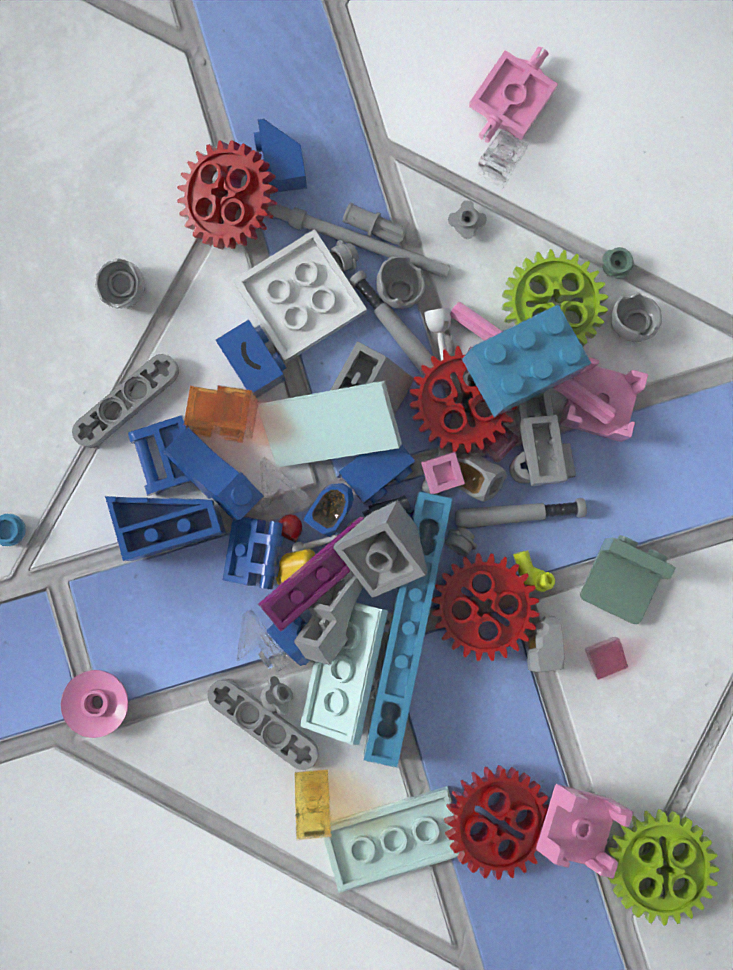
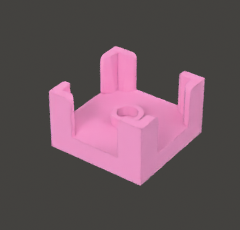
(613, 388)
(579, 829)

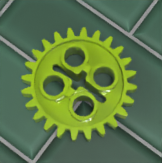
(549, 274)
(691, 865)

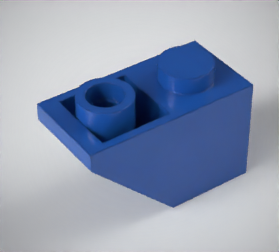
(282, 155)

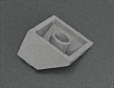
(383, 550)

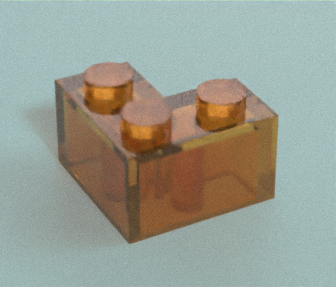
(221, 411)

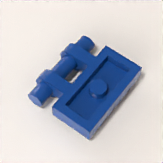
(245, 552)

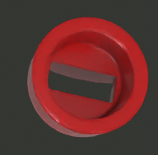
(291, 527)

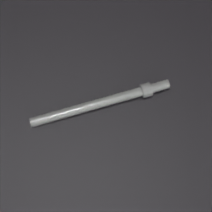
(298, 219)

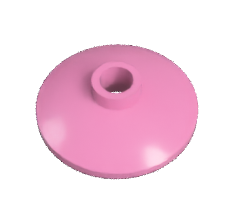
(80, 711)

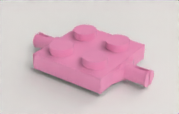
(513, 94)

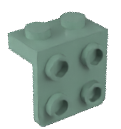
(625, 578)

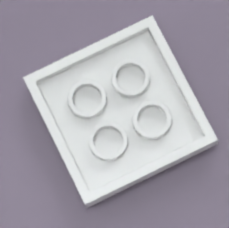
(300, 296)

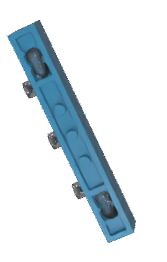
(405, 638)

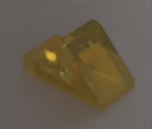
(312, 805)

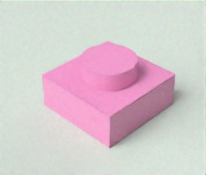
(442, 473)

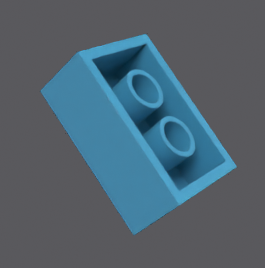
(526, 360)

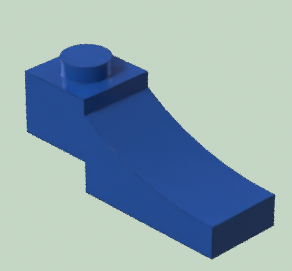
(213, 475)

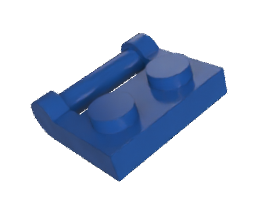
(164, 433)

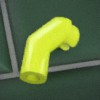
(542, 580)

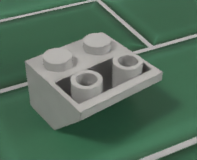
(369, 366)

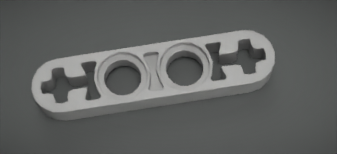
(122, 396)
(260, 727)

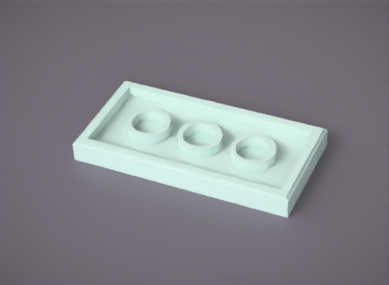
(330, 424)
(342, 690)
(390, 840)

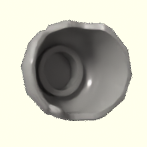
(400, 282)
(120, 283)
(636, 317)

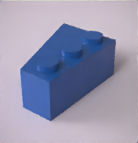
(161, 524)

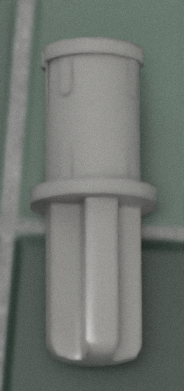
(374, 224)

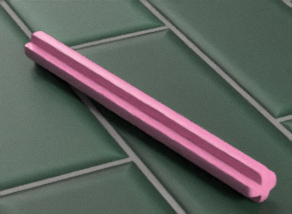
(569, 388)

